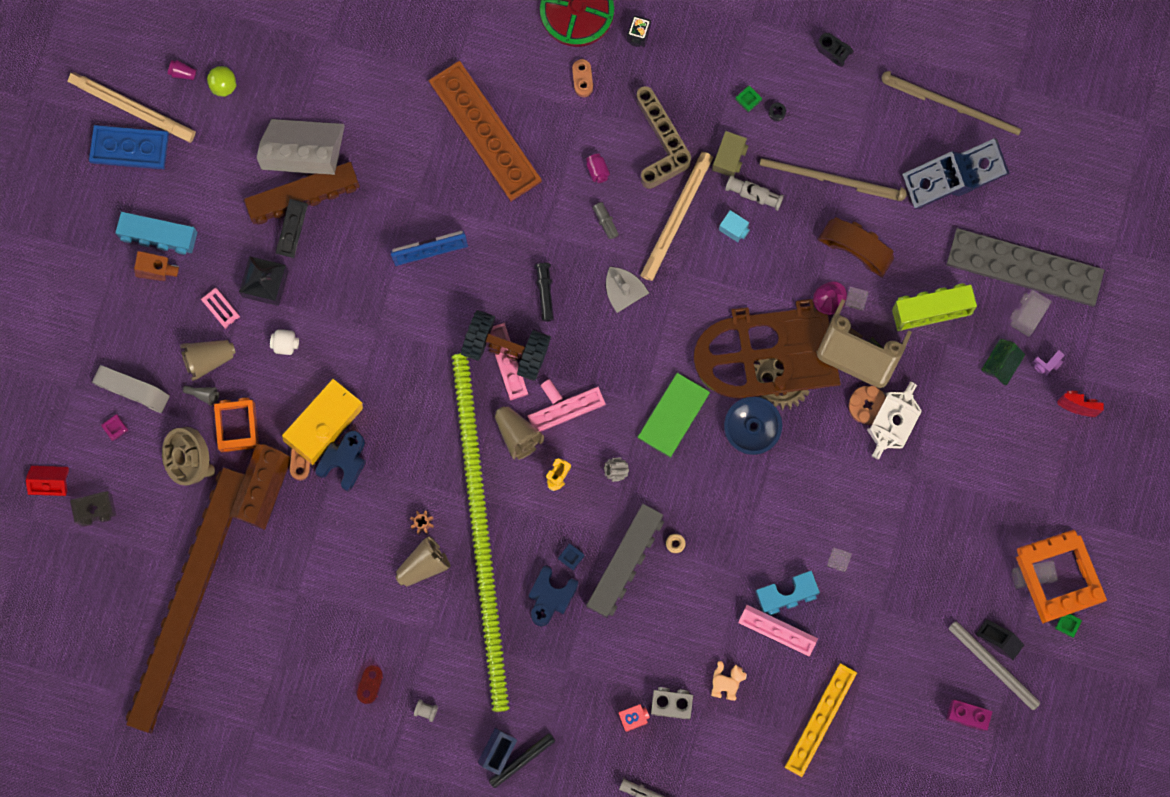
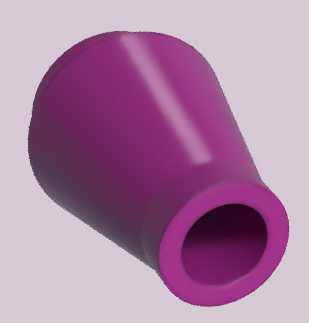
(181, 70)

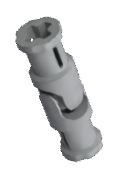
(759, 194)

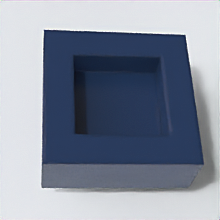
(571, 557)

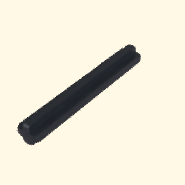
(522, 760)

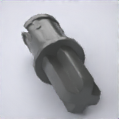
(605, 220)

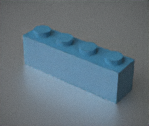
(156, 232)

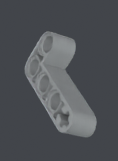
(131, 388)

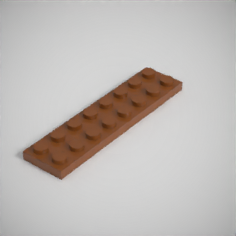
(485, 131)

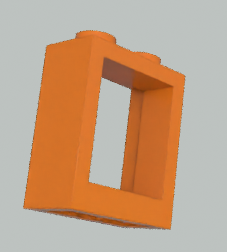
(239, 444)

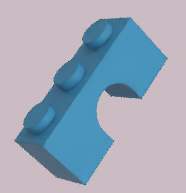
(804, 589)

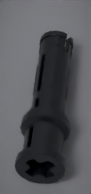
(543, 282)

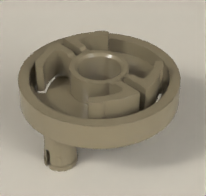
(196, 453)

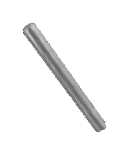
(994, 665)

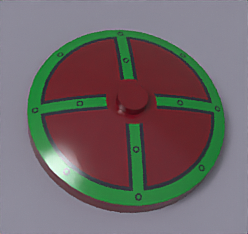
(577, 21)

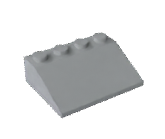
(300, 146)

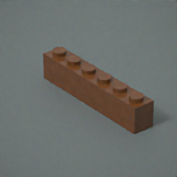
(308, 189)

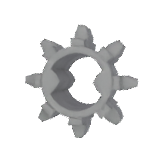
(616, 469)

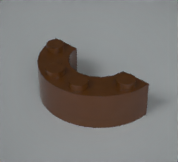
(859, 243)

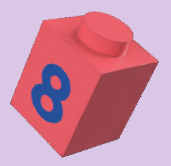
(634, 717)

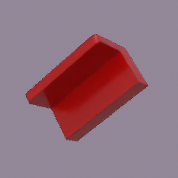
(47, 480)

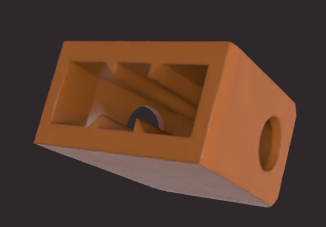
(146, 265)

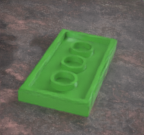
(673, 415)

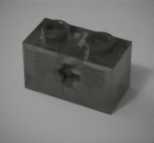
(82, 506)

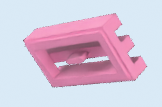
(230, 320)

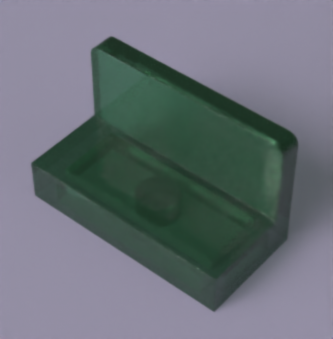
(1003, 361)

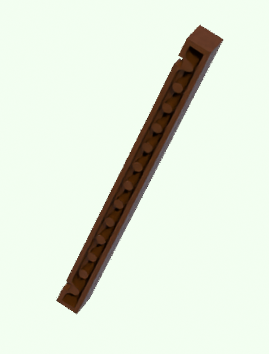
(186, 603)

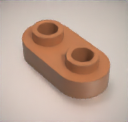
(582, 77)
(298, 461)

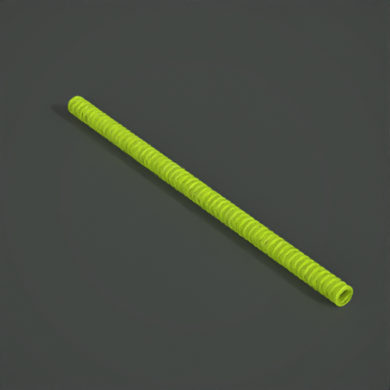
(480, 533)

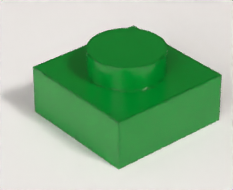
(748, 98)
(1068, 625)

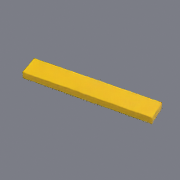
(820, 720)

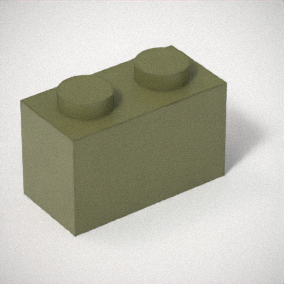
(729, 154)

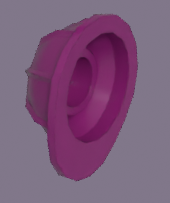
(828, 297)

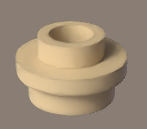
(677, 537)

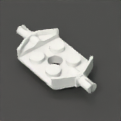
(883, 429)

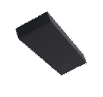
(291, 228)

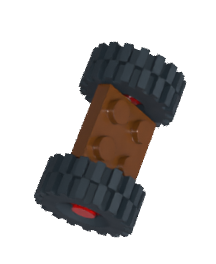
(479, 337)

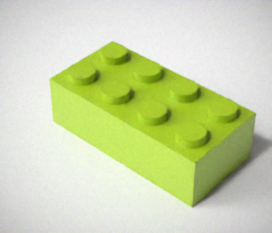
(934, 307)

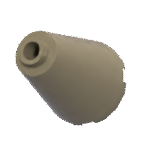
(206, 356)
(517, 433)
(422, 563)

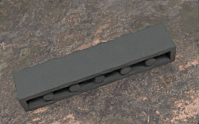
(625, 560)

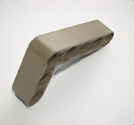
(664, 138)

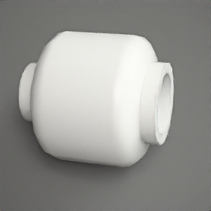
(284, 342)

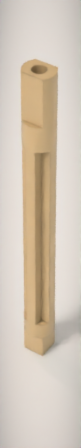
(132, 107)
(676, 216)

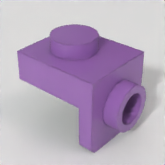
(1054, 363)

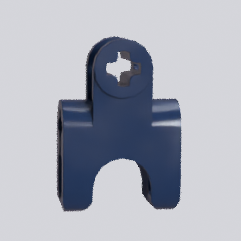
(345, 457)
(550, 599)

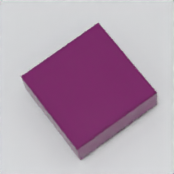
(114, 427)

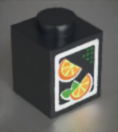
(638, 31)

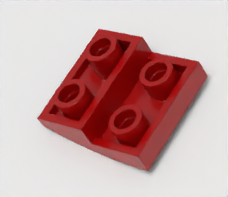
(1075, 403)

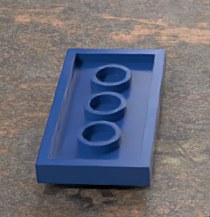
(129, 147)

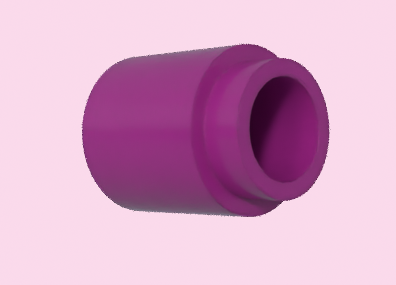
(597, 168)

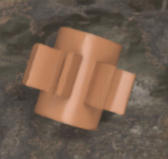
(419, 517)

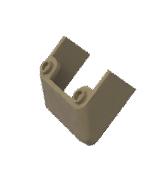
(857, 355)

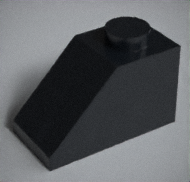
(1000, 639)

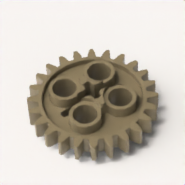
(767, 369)

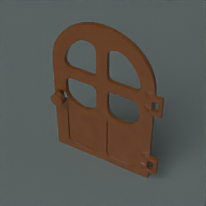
(799, 339)

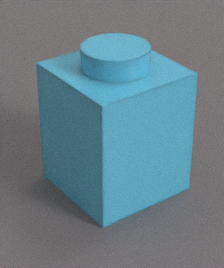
(734, 226)

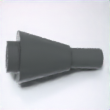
(206, 394)

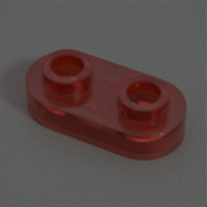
(369, 684)

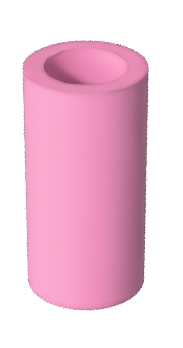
(551, 392)

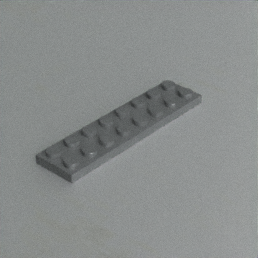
(1025, 267)

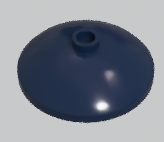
(740, 418)

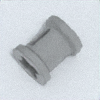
(425, 710)

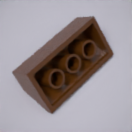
(260, 486)

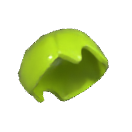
(221, 81)

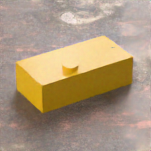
(322, 421)

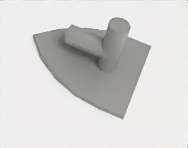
(623, 288)

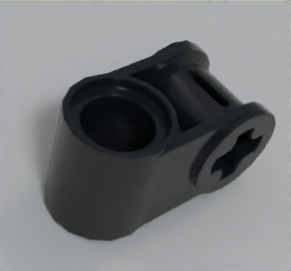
(835, 50)

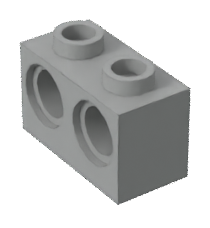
(671, 709)

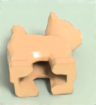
(725, 683)

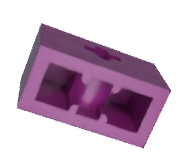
(969, 715)

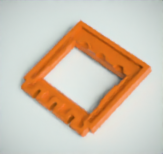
(1068, 603)

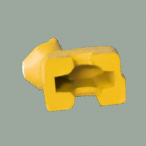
(558, 474)

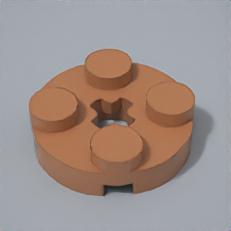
(856, 404)

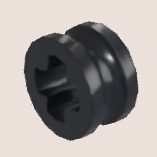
(777, 117)

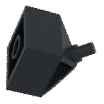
(264, 281)

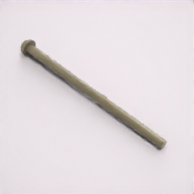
(922, 93)
(861, 186)

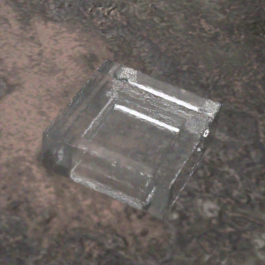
(856, 298)
(839, 559)

